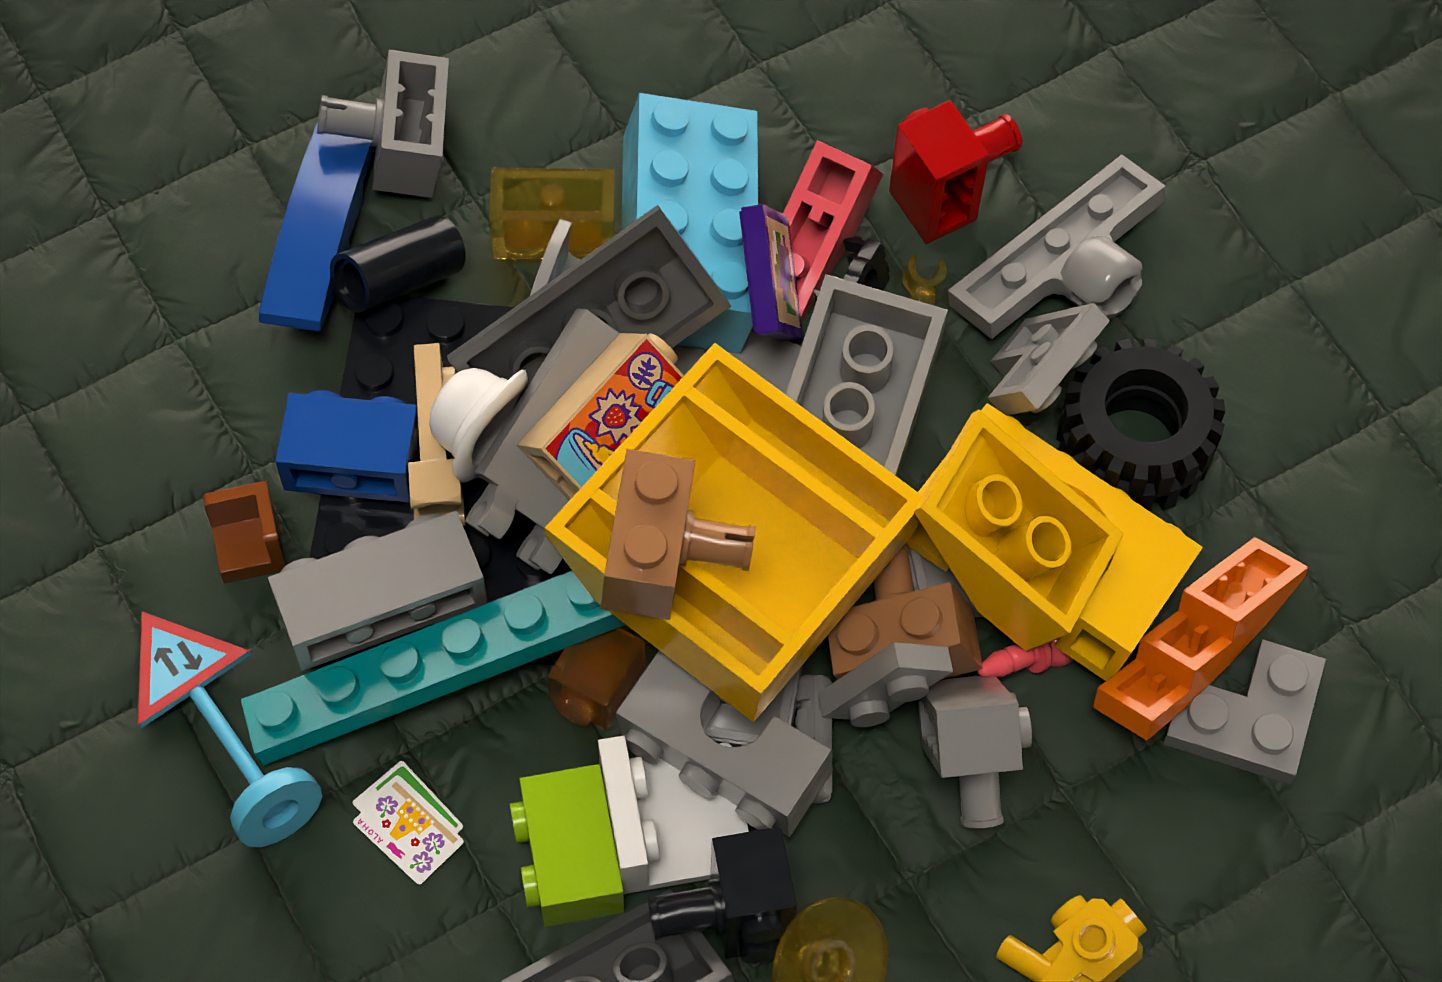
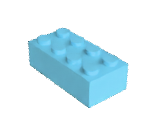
(700, 172)

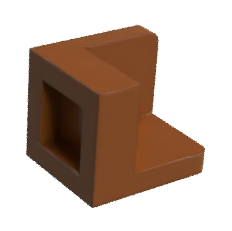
(245, 531)

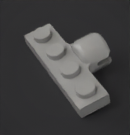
(1066, 253)

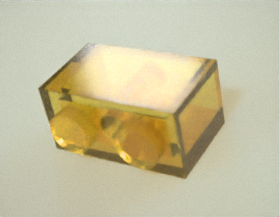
(532, 200)

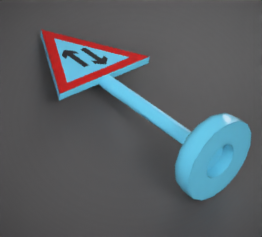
(179, 665)

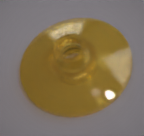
(838, 935)

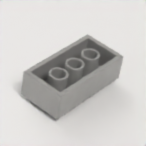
(867, 366)

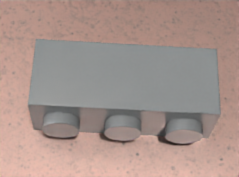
(378, 589)

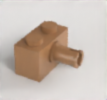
(658, 533)
(906, 616)

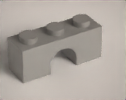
(766, 779)

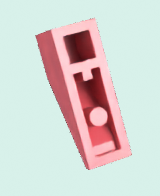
(824, 212)

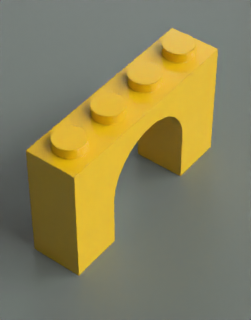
(1136, 579)

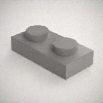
(885, 682)

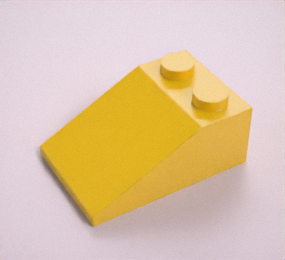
(1015, 534)

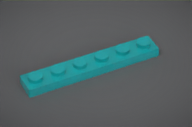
(423, 666)

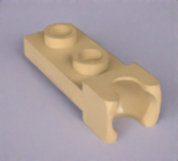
(432, 479)

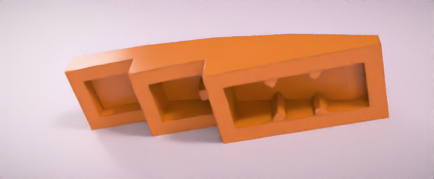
(1201, 639)

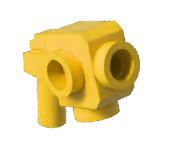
(1093, 944)

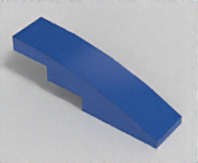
(315, 230)

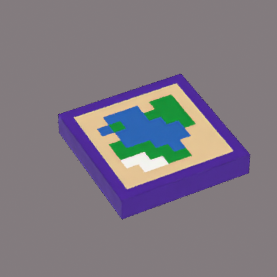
(770, 273)

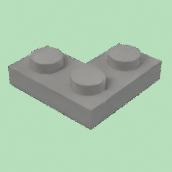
(1042, 355)
(1257, 730)

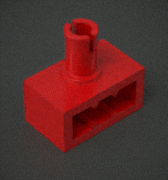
(944, 165)

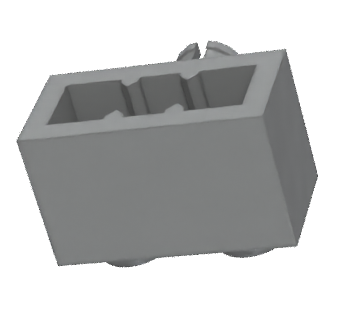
(402, 123)
(974, 733)

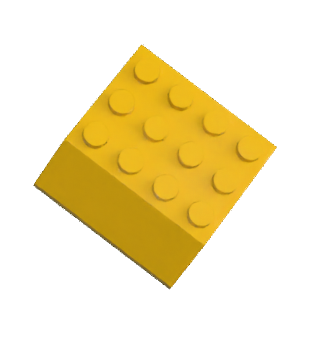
(820, 517)

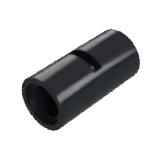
(397, 263)

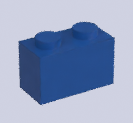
(348, 446)

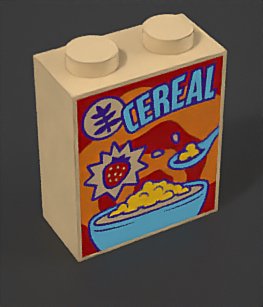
(601, 409)

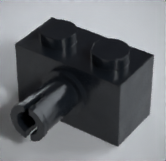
(745, 900)

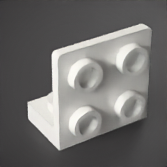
(659, 822)

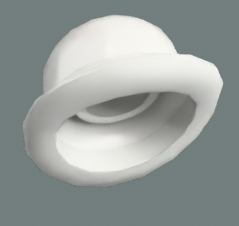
(471, 414)

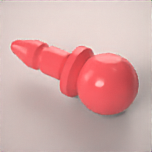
(1015, 658)

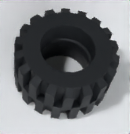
(1154, 384)

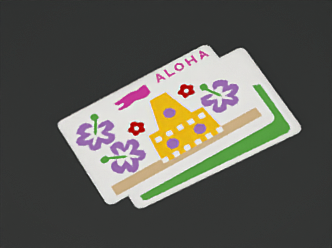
(408, 822)

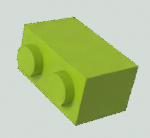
(571, 846)

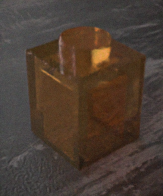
(596, 677)

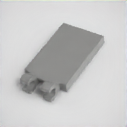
(511, 475)

